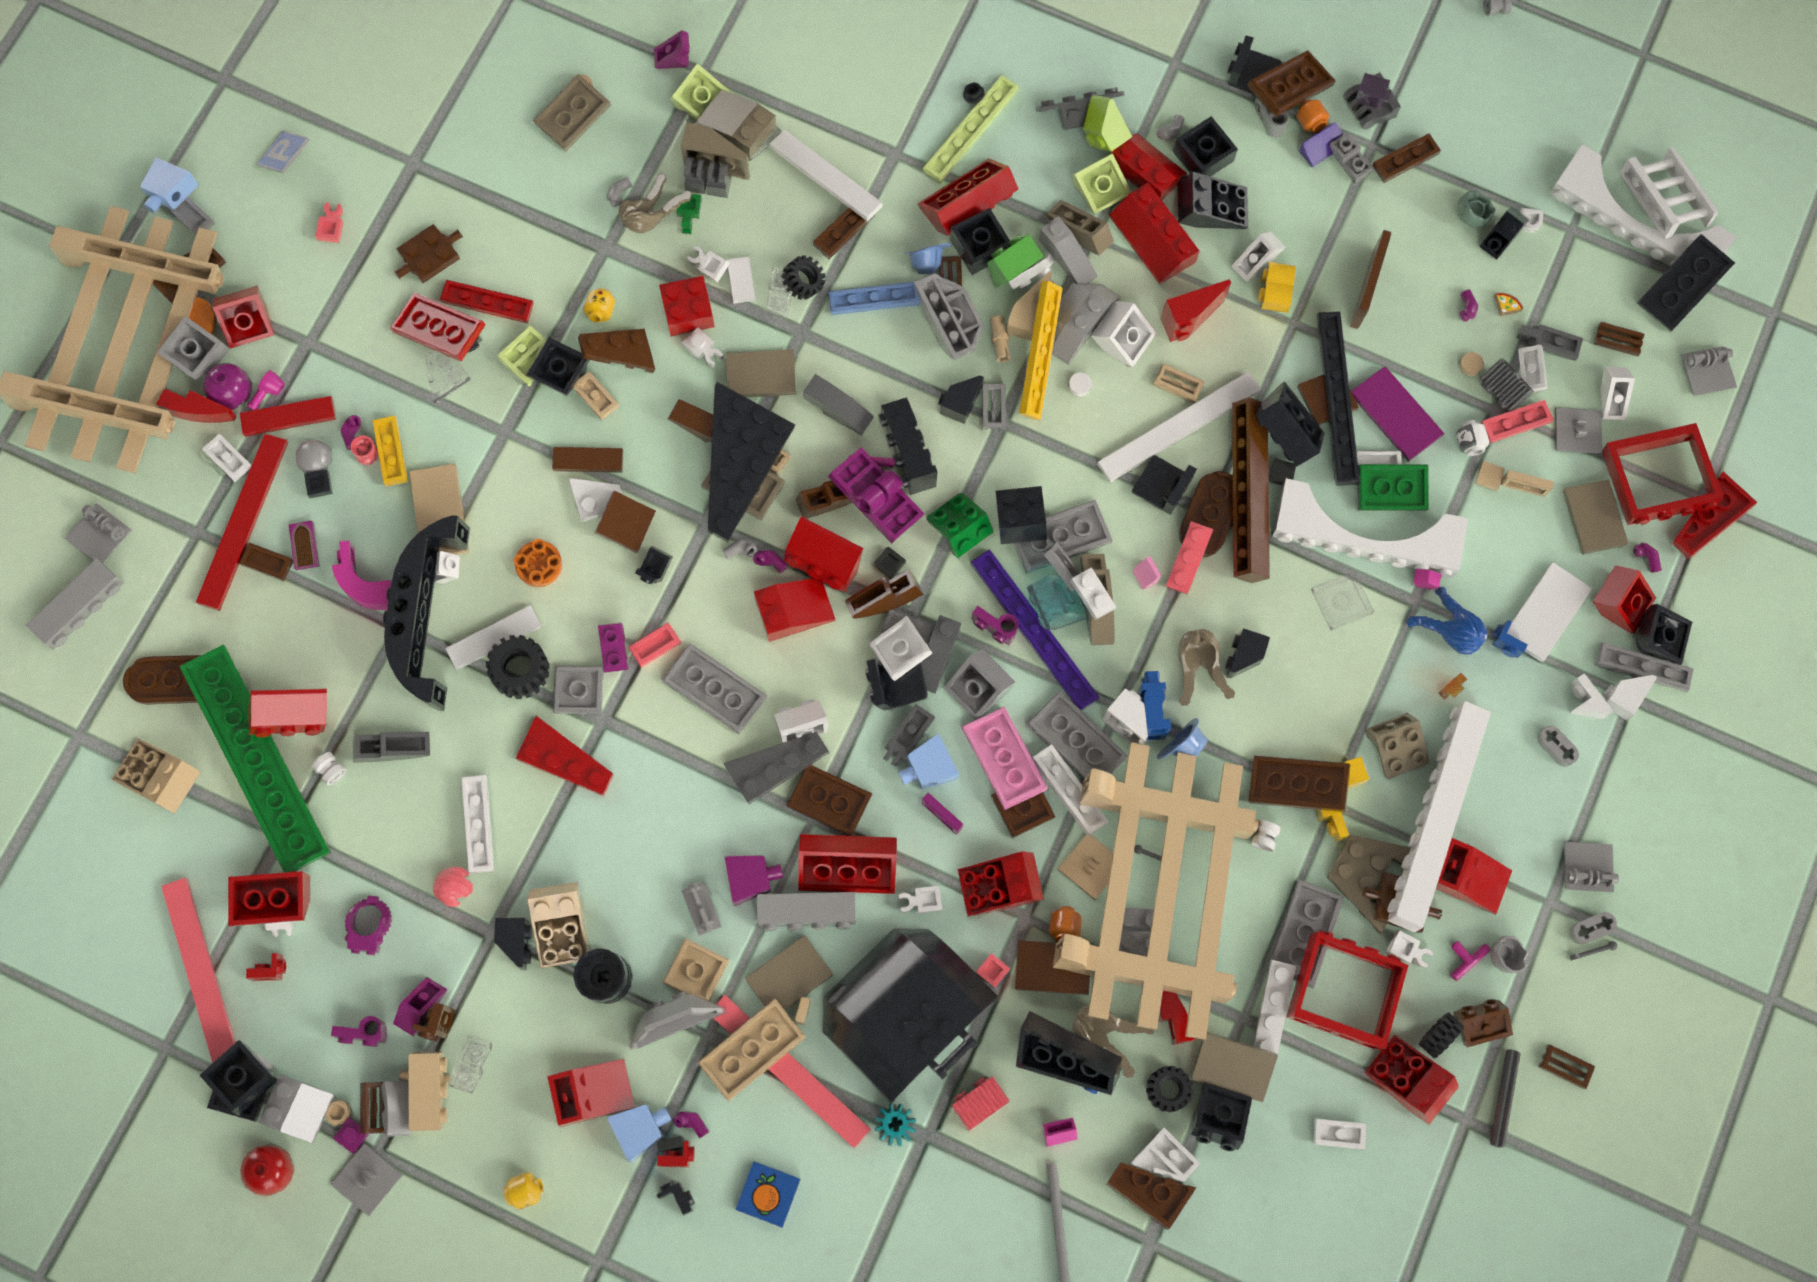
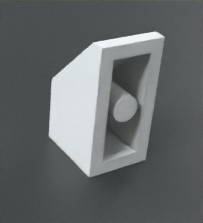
(1258, 255)
(1616, 392)
(1628, 695)

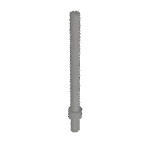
(1058, 1223)

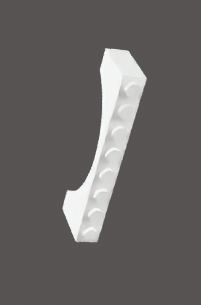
(1587, 193)
(1304, 522)

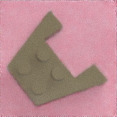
(1362, 865)

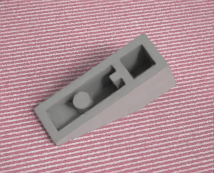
(1067, 252)

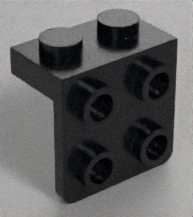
(1249, 65)
(892, 694)

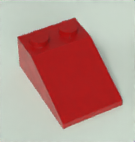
(1189, 311)
(793, 607)

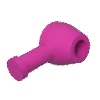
(270, 384)

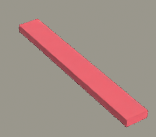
(199, 967)
(803, 1084)

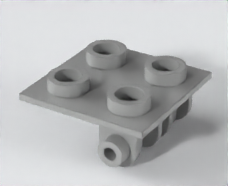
(1709, 370)
(98, 533)
(1589, 867)

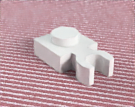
(709, 264)
(701, 345)
(925, 899)
(1407, 948)

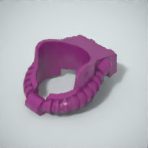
(370, 944)

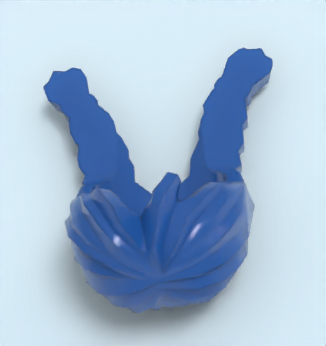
(1463, 633)

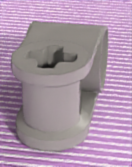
(1268, 120)

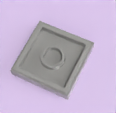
(578, 689)

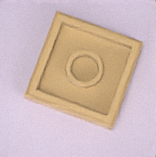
(696, 970)

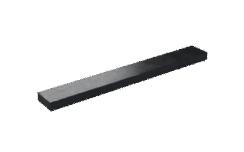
(1338, 398)

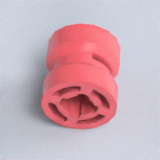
(363, 445)

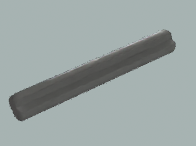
(1505, 1098)

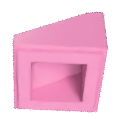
(1146, 573)

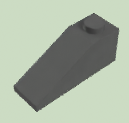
(941, 644)

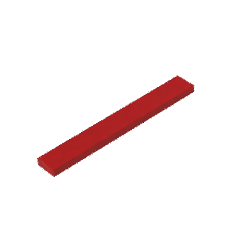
(242, 522)

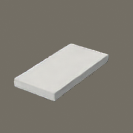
(1548, 611)

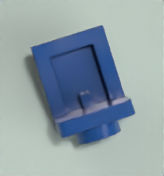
(1508, 644)

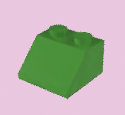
(1014, 260)

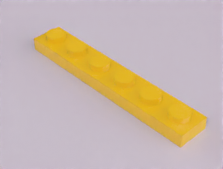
(1040, 350)

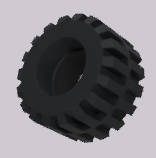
(507, 651)

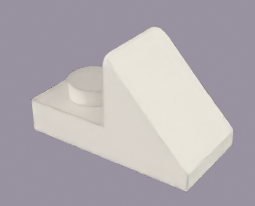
(1594, 704)

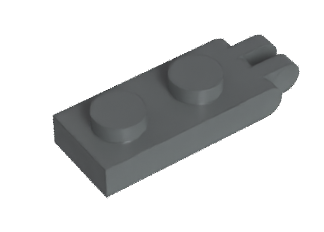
(908, 734)

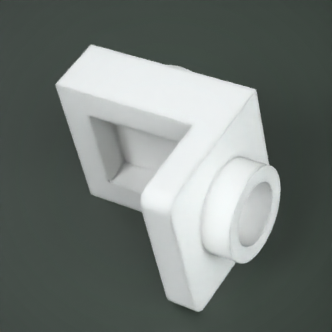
(446, 567)

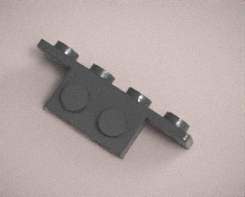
(1074, 110)

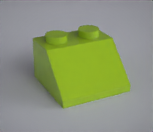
(1104, 124)

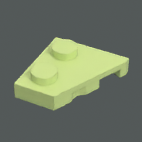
(522, 353)

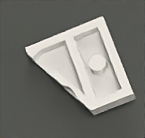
(1040, 268)
(592, 497)
(1166, 1157)

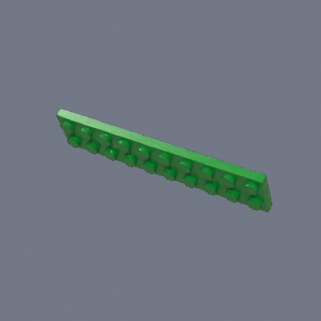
(255, 761)

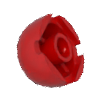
(266, 1170)

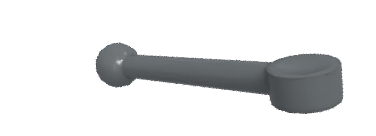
(1138, 850)
(1611, 945)

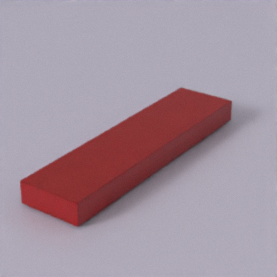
(486, 301)
(287, 416)

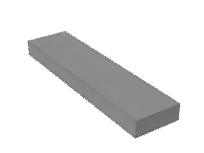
(1640, 665)

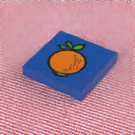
(768, 1194)

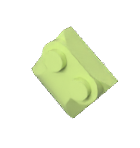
(696, 92)
(1101, 184)

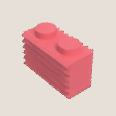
(979, 1103)

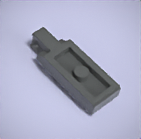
(1552, 340)

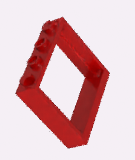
(1662, 512)
(1368, 954)

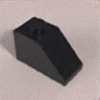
(960, 399)

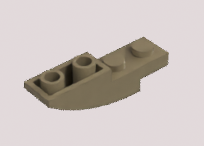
(1100, 630)

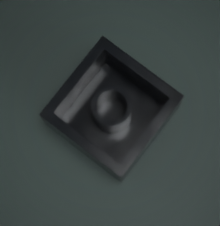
(1205, 148)
(978, 239)
(1021, 515)
(238, 1077)

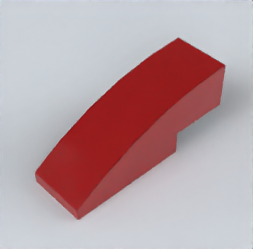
(194, 408)
(1176, 1015)

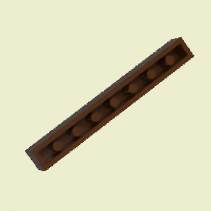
(1250, 493)

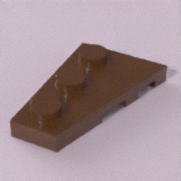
(619, 347)
(1153, 1195)

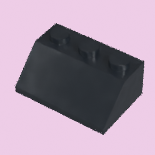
(1290, 425)

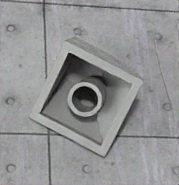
(193, 349)

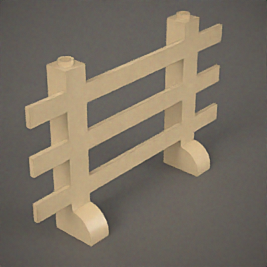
(100, 407)
(1178, 812)

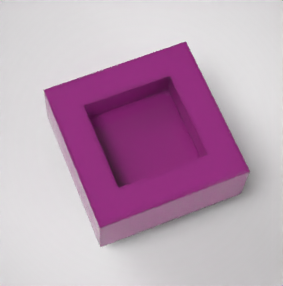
(350, 1136)

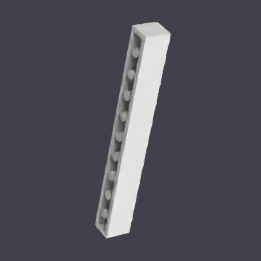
(1438, 817)

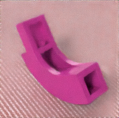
(364, 593)

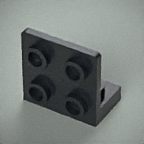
(1163, 484)

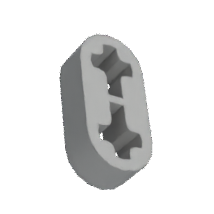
(1558, 750)
(1591, 923)

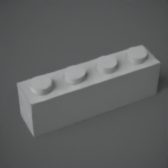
(75, 604)
(806, 910)

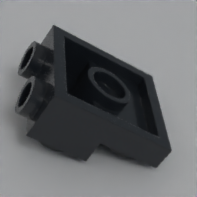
(1221, 1117)

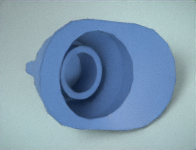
(928, 258)
(1188, 741)

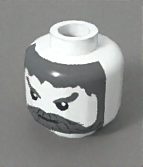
(1472, 438)

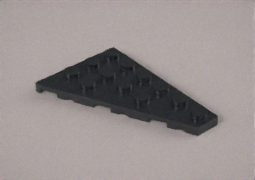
(742, 454)

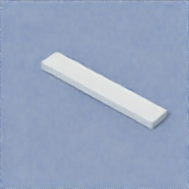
(826, 175)

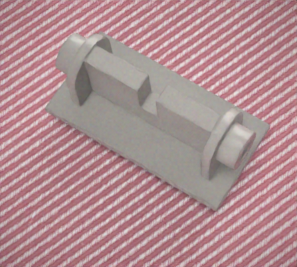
(701, 908)

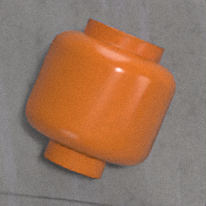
(1312, 115)
(1065, 921)

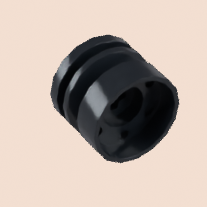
(589, 977)

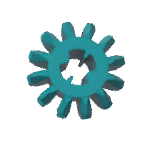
(888, 1120)

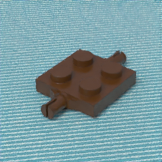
(428, 253)
(1385, 894)

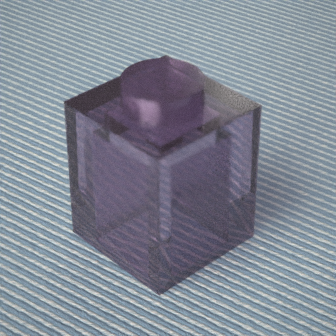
(1373, 91)

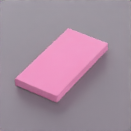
(1004, 758)

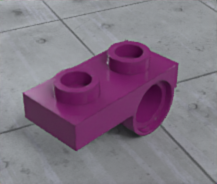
(984, 620)
(613, 647)
(347, 1035)

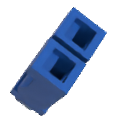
(1153, 697)

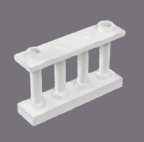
(1658, 207)

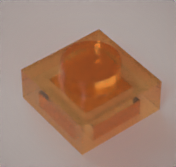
(1454, 687)

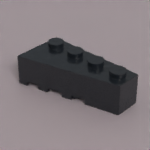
(908, 446)
(1066, 1056)

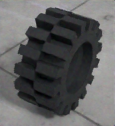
(812, 272)
(1441, 1035)
(1180, 1078)

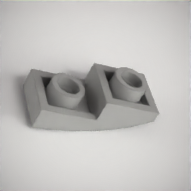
(1349, 157)
(396, 1111)

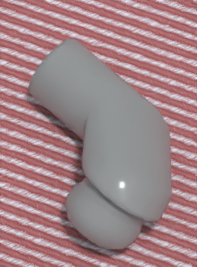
(1171, 131)

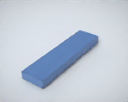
(873, 298)

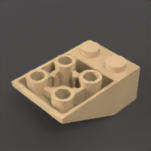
(156, 775)
(558, 924)

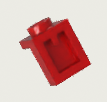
(263, 972)
(672, 1158)

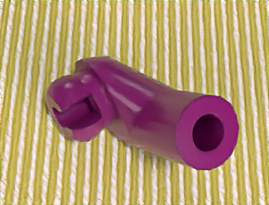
(349, 430)

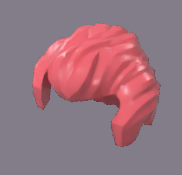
(451, 885)

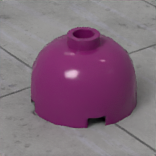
(227, 385)

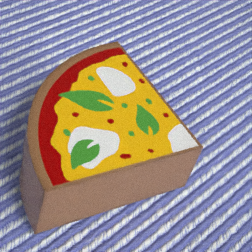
(1507, 304)

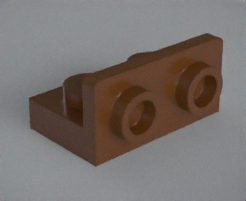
(1484, 1022)
(439, 1023)

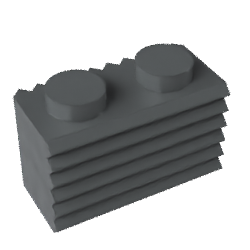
(1506, 385)

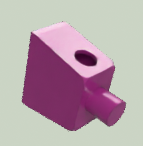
(750, 877)

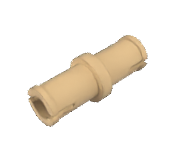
(1000, 339)

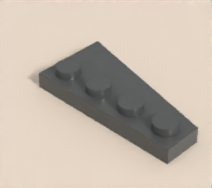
(769, 768)

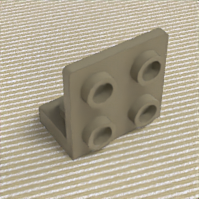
(1399, 744)

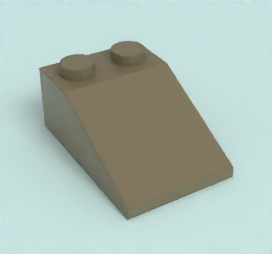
(739, 121)
(706, 144)

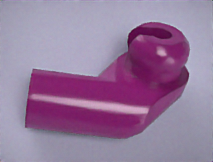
(1471, 306)
(1650, 554)
(770, 558)
(691, 1120)

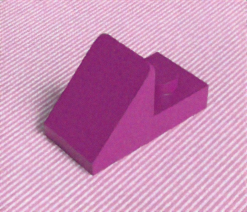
(673, 52)

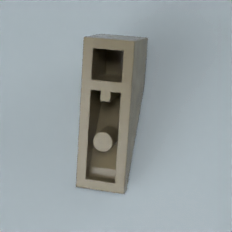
(1088, 230)

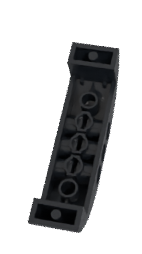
(410, 606)

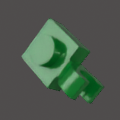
(689, 211)

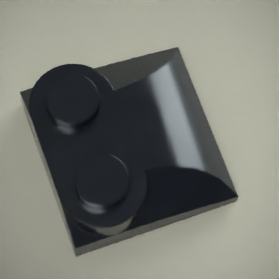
(558, 367)
(1663, 634)

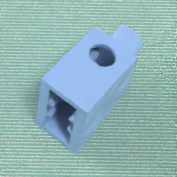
(166, 185)
(929, 765)
(638, 1129)

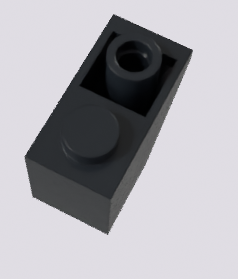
(1504, 232)
(1248, 652)
(512, 939)

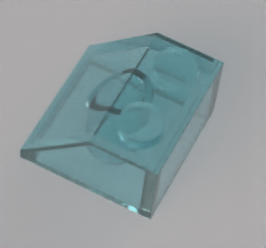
(1056, 603)

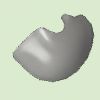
(313, 456)
(1508, 954)

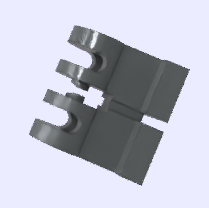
(1370, 115)
(715, 178)

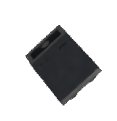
(1212, 203)

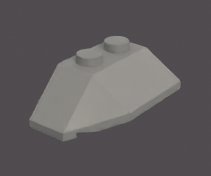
(950, 315)
(1078, 317)
(673, 1017)

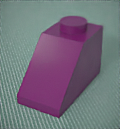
(416, 1005)

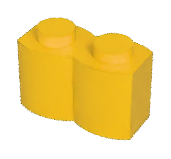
(1277, 287)

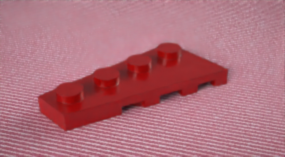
(1707, 525)
(558, 756)

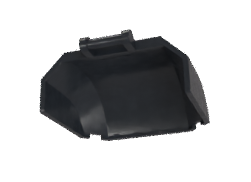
(904, 1009)

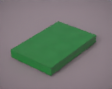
(1393, 487)

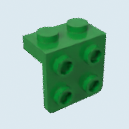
(961, 524)

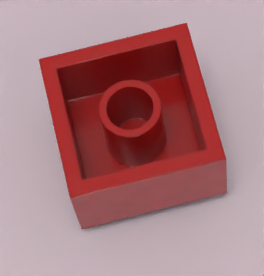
(686, 305)

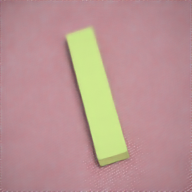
(970, 129)

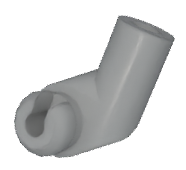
(615, 190)
(741, 547)

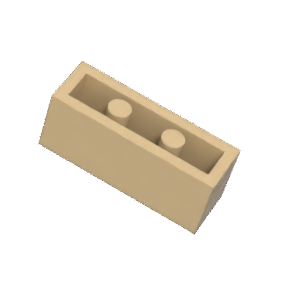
(427, 1090)

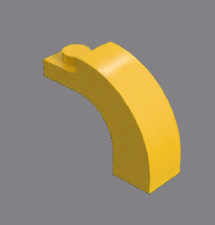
(1336, 824)

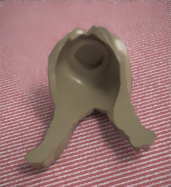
(639, 214)
(1196, 650)
(1095, 1030)

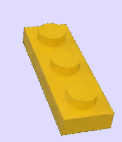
(390, 451)

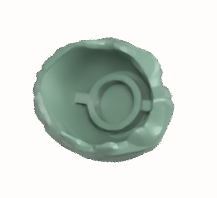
(1475, 209)

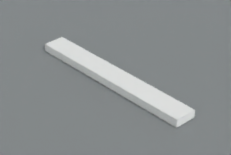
(1177, 427)

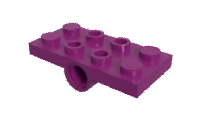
(876, 494)

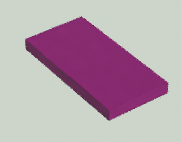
(1397, 414)

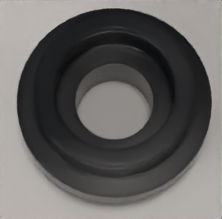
(973, 93)

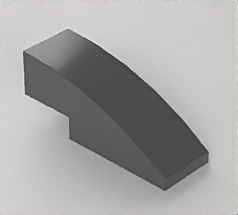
(837, 404)
(390, 746)

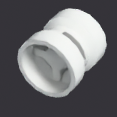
(328, 768)
(1266, 836)

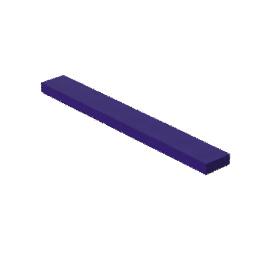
(1041, 640)

